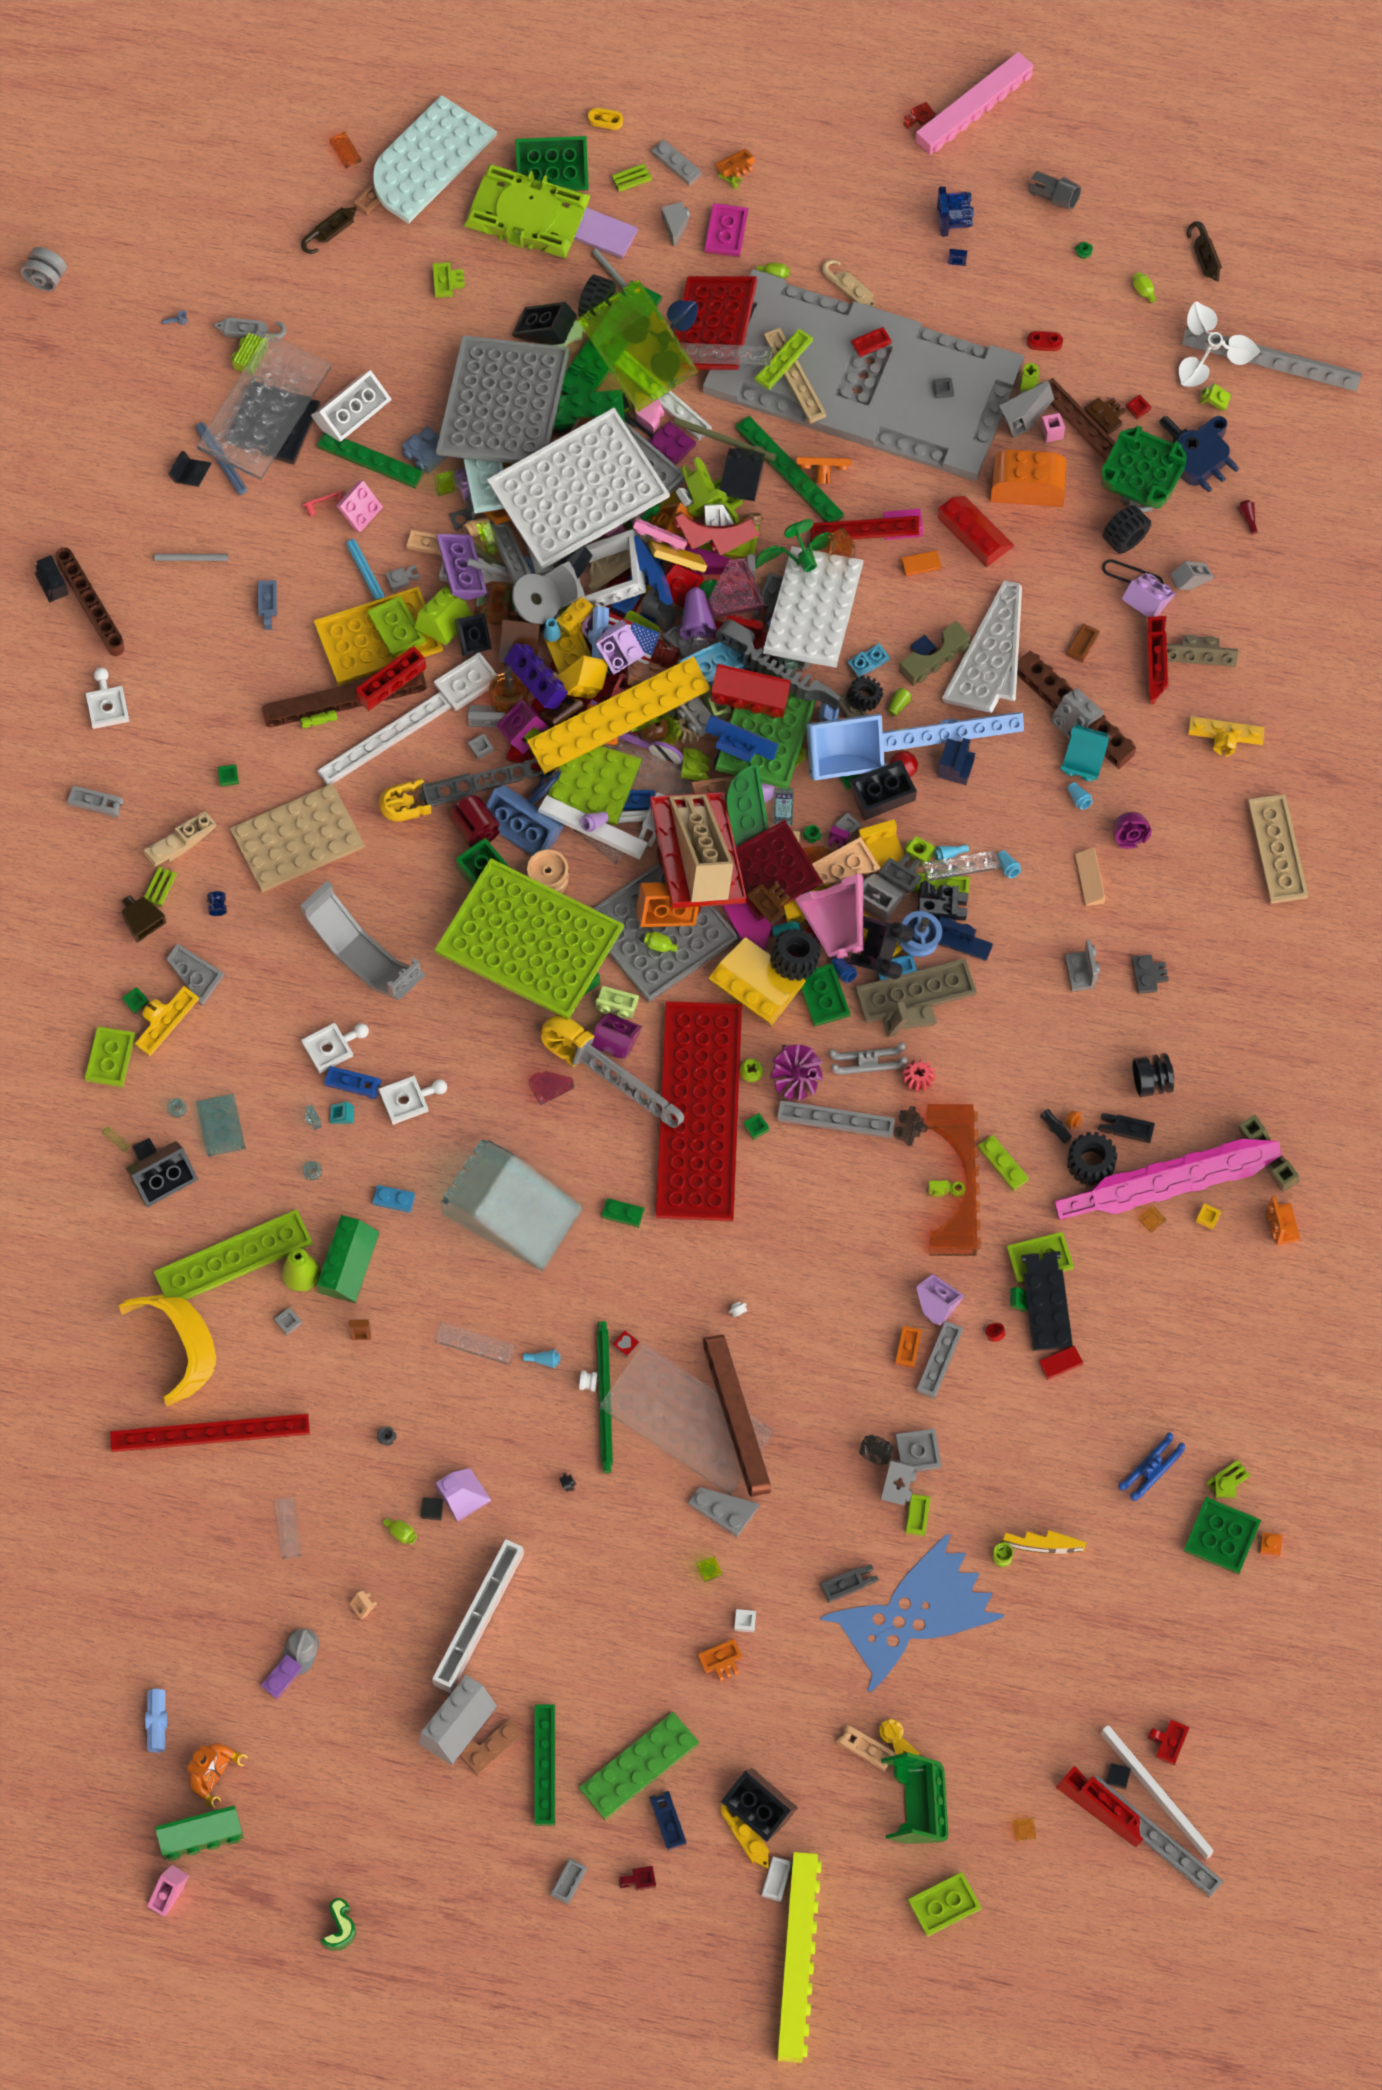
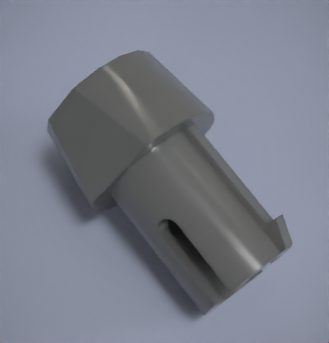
(1061, 192)

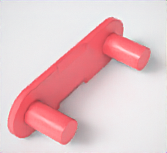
(309, 505)

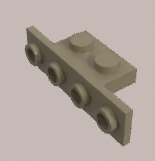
(1201, 651)

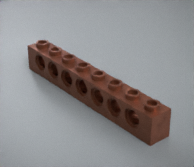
(1050, 694)

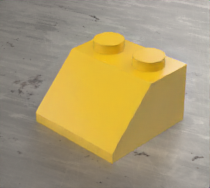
(584, 677)

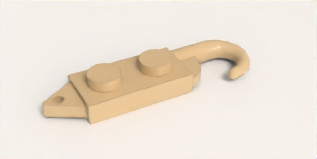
(848, 285)

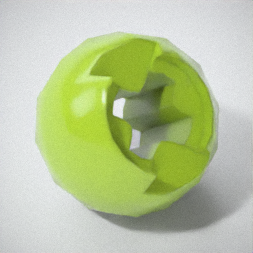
(752, 1076)

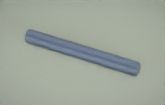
(228, 469)

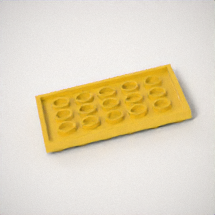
(356, 646)

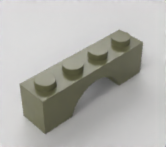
(918, 667)
(1279, 1169)

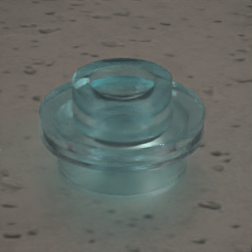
(174, 1103)
(312, 1165)

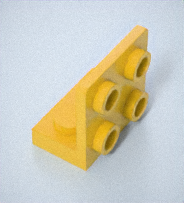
(882, 842)

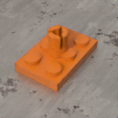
(823, 466)

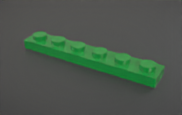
(371, 460)
(544, 1764)

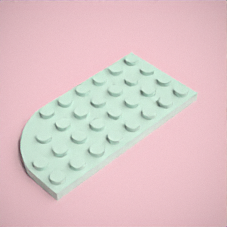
(428, 157)

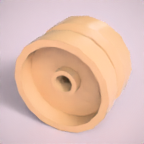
(549, 869)

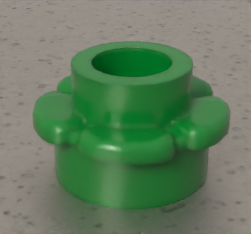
(1084, 253)
(812, 829)

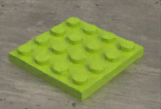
(597, 782)

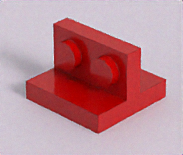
(680, 581)

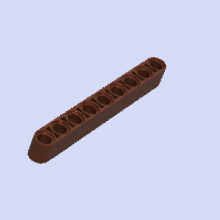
(336, 699)
(736, 1415)

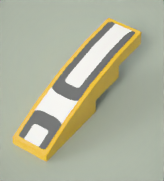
(1051, 1544)

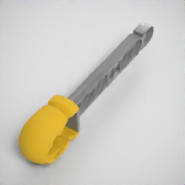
(561, 1035)

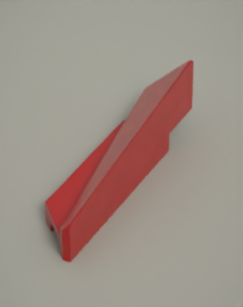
(1157, 656)
(1102, 1804)

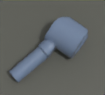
(182, 321)

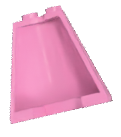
(836, 916)

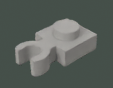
(399, 578)

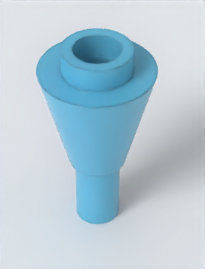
(946, 852)
(548, 1358)

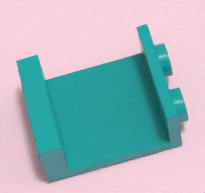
(1085, 753)

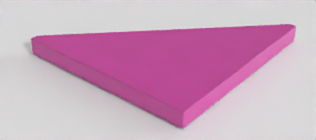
(747, 925)

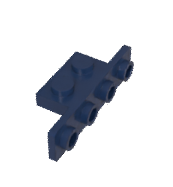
(963, 939)

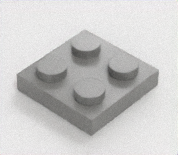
(919, 1449)

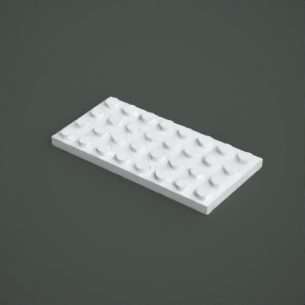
(814, 609)

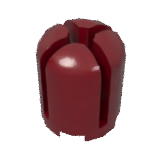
(474, 820)

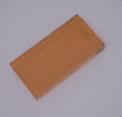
(345, 149)

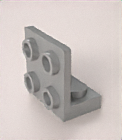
(1082, 968)

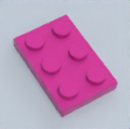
(726, 230)

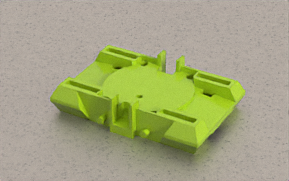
(527, 211)

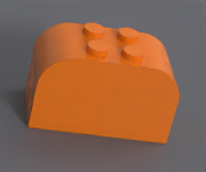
(1029, 478)

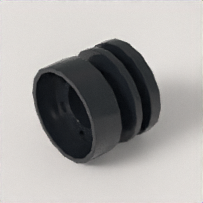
(1149, 1075)

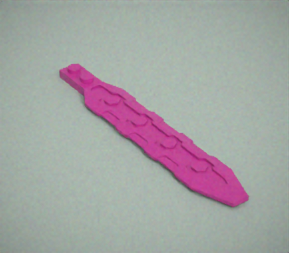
(1174, 1177)

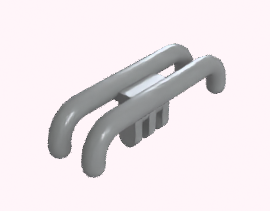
(868, 1060)

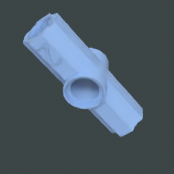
(600, 624)
(156, 1720)

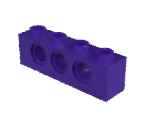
(536, 675)

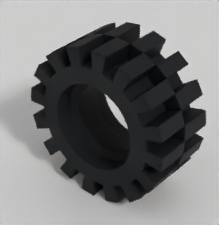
(869, 686)

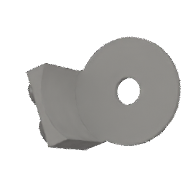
(555, 589)

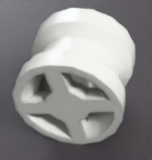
(588, 1381)

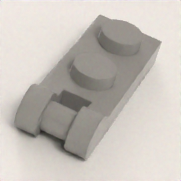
(95, 801)

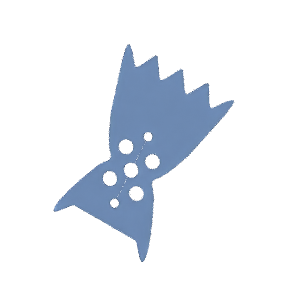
(933, 1581)

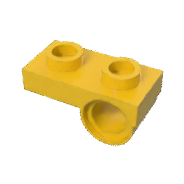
(574, 615)

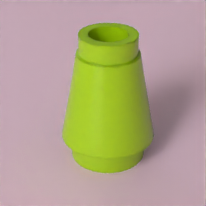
(899, 701)

